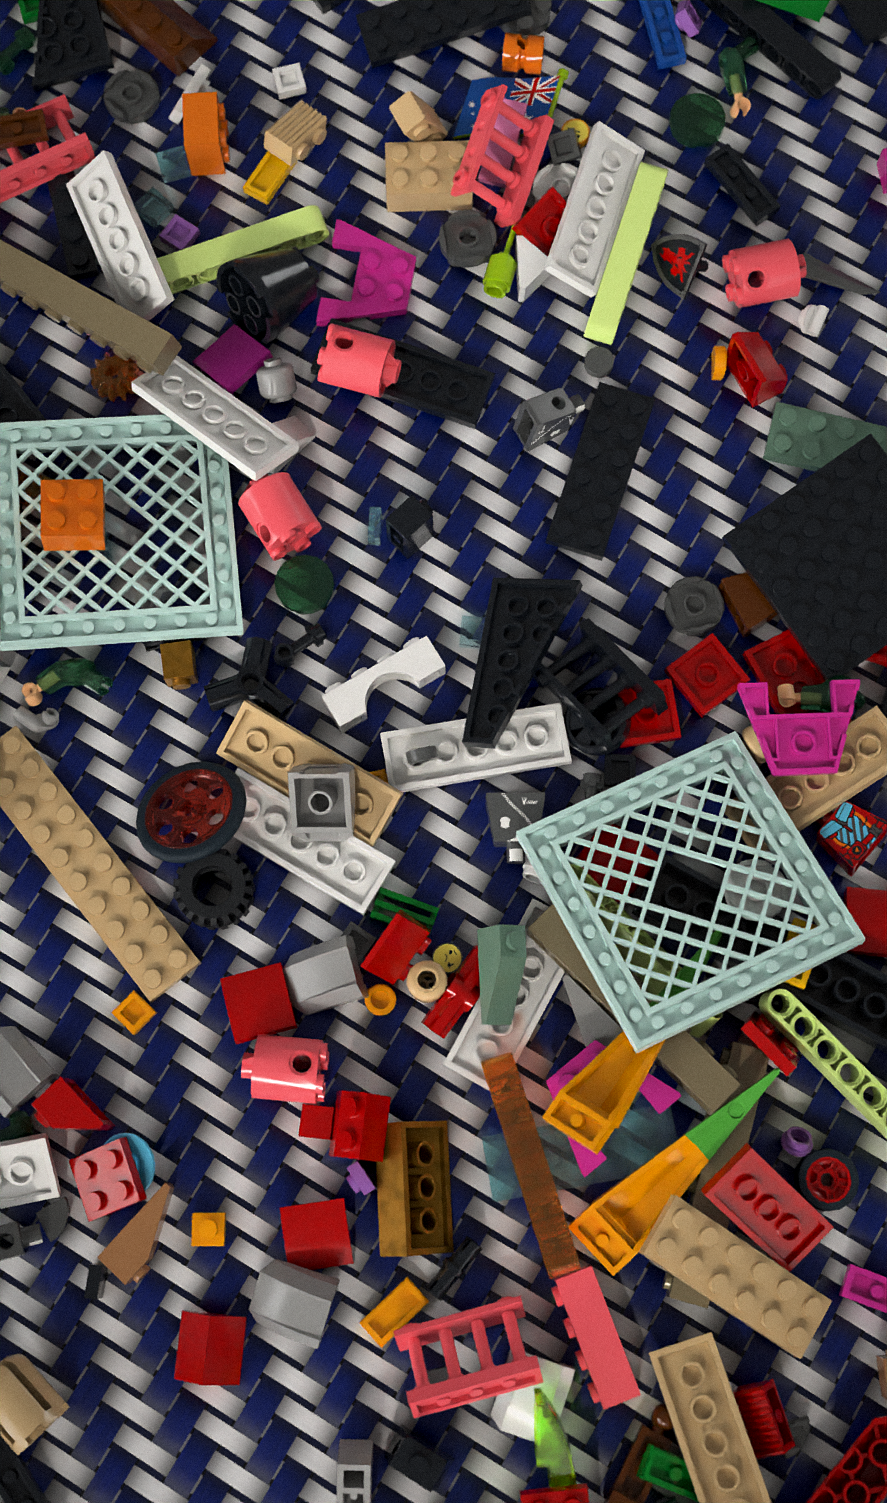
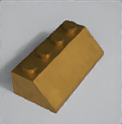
(415, 1190)

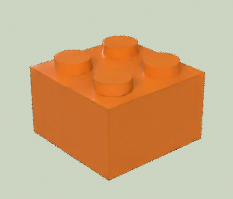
(205, 133)
(73, 514)

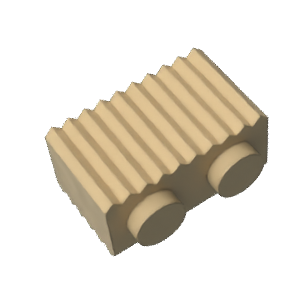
(417, 119)
(296, 133)

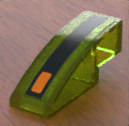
(551, 1443)

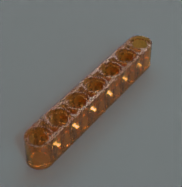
(530, 1166)

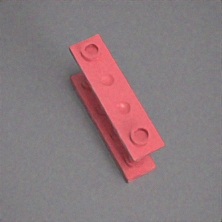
(526, 157)
(50, 162)
(476, 1386)

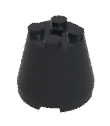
(267, 291)

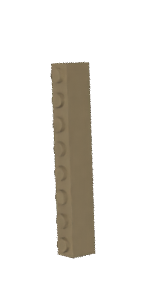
(86, 311)
(681, 1055)
(750, 1066)

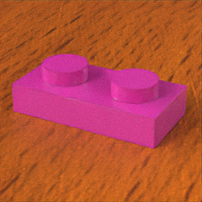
(865, 1287)

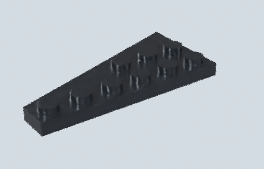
(69, 42)
(515, 638)

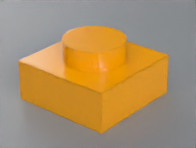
(208, 1229)

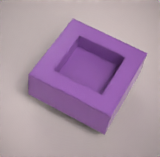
(687, 18)
(179, 234)
(359, 1179)

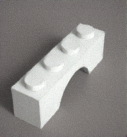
(415, 663)

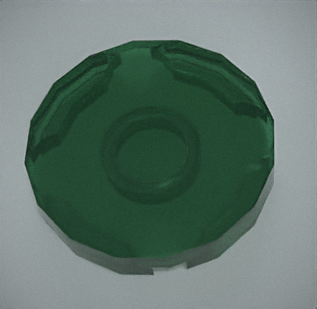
(697, 120)
(304, 584)

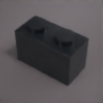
(410, 526)

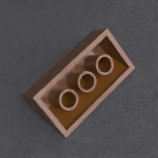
(162, 30)

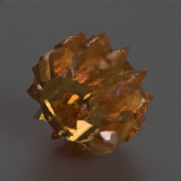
(104, 372)

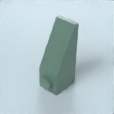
(501, 969)

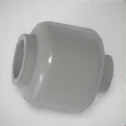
(276, 380)

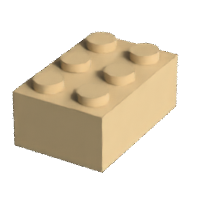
(422, 176)

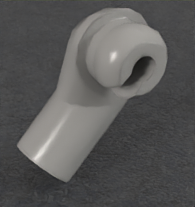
(37, 723)

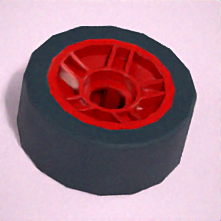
(843, 1179)

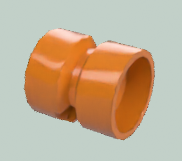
(523, 53)

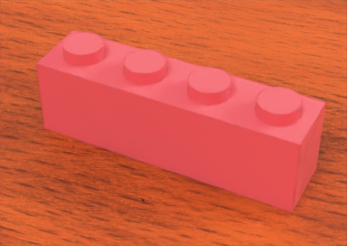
(596, 1336)

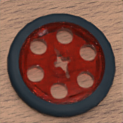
(209, 837)

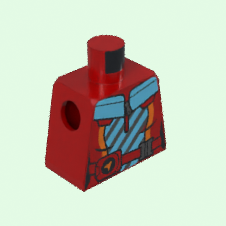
(850, 835)

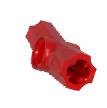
(459, 997)

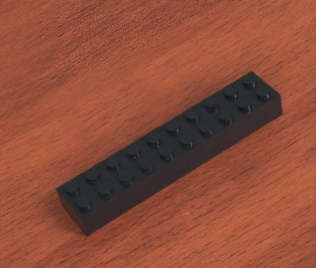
(837, 991)

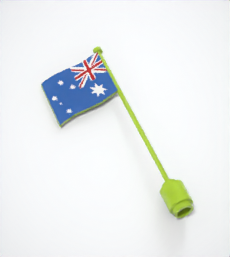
(541, 99)

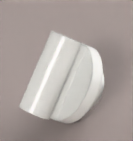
(812, 319)

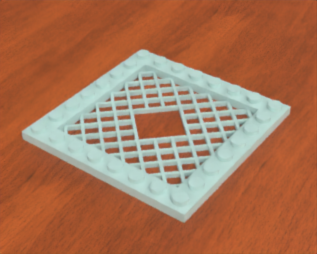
(40, 631)
(649, 1025)

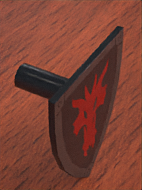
(678, 260)

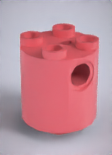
(773, 269)
(358, 361)
(279, 514)
(276, 1067)

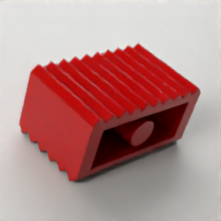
(764, 1418)

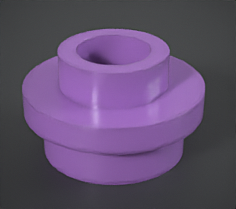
(797, 1141)

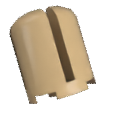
(26, 1402)

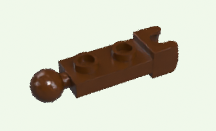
(628, 1486)

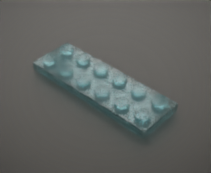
(636, 1141)

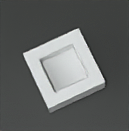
(289, 81)

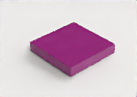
(232, 359)

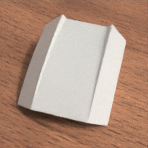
(515, 1410)

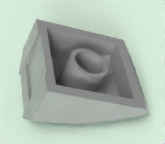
(322, 801)
(324, 976)
(21, 1070)
(293, 1301)

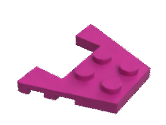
(381, 278)
(801, 741)
(654, 1090)

